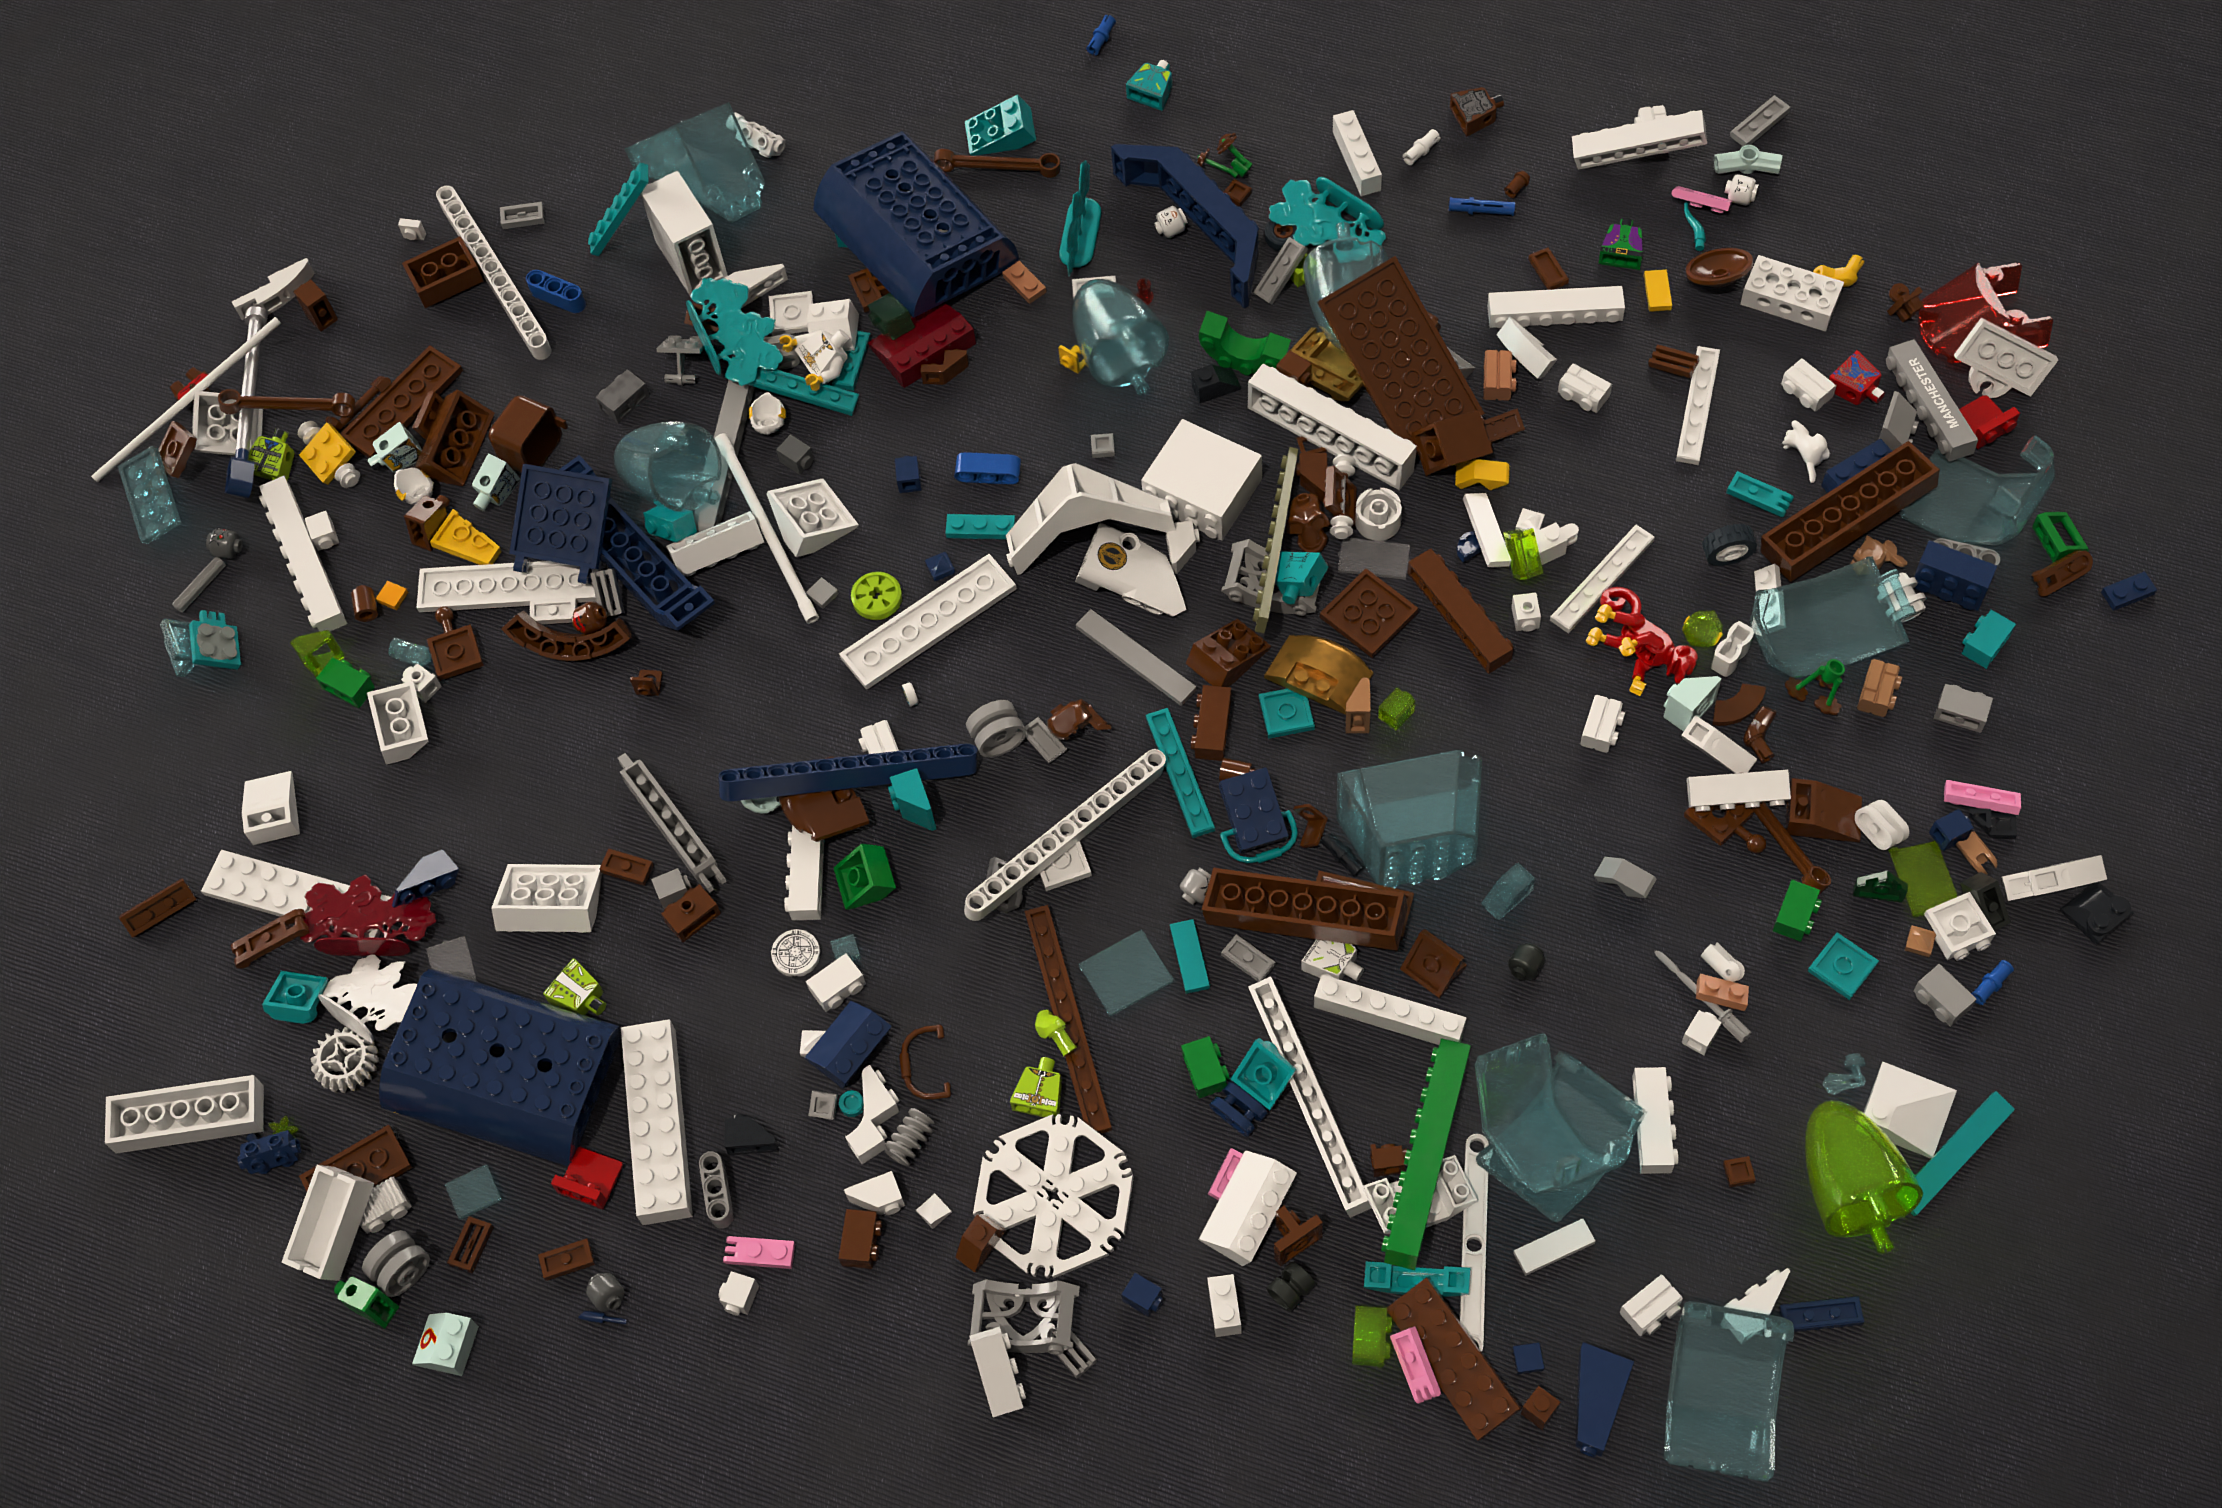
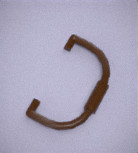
(905, 1064)

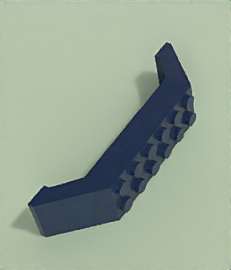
(1200, 201)
(645, 568)

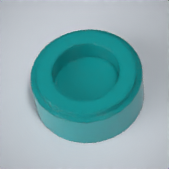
(851, 1103)

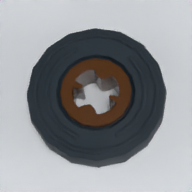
(1273, 234)

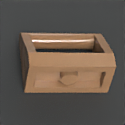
(1359, 708)

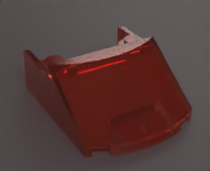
(1959, 305)

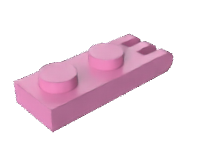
(1699, 199)
(760, 1252)
(1415, 1365)

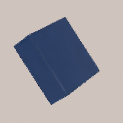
(1528, 1358)

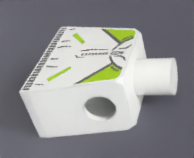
(1332, 960)

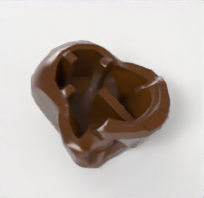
(1307, 521)
(1074, 715)

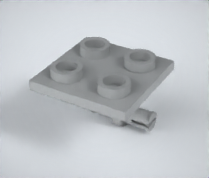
(675, 344)

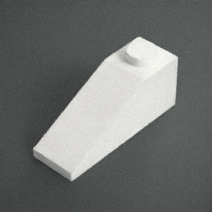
(759, 280)

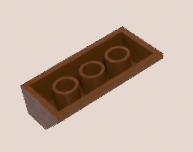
(454, 439)

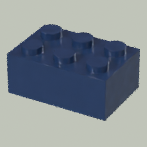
(1954, 575)
(1253, 810)

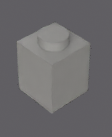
(671, 886)

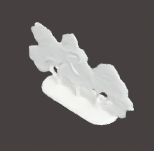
(369, 989)

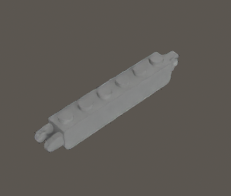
(670, 822)

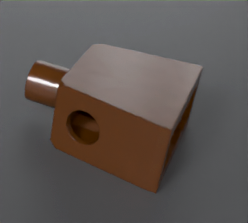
(425, 520)

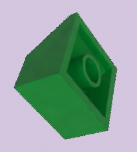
(864, 876)

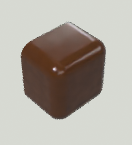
(526, 433)

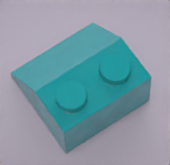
(911, 799)

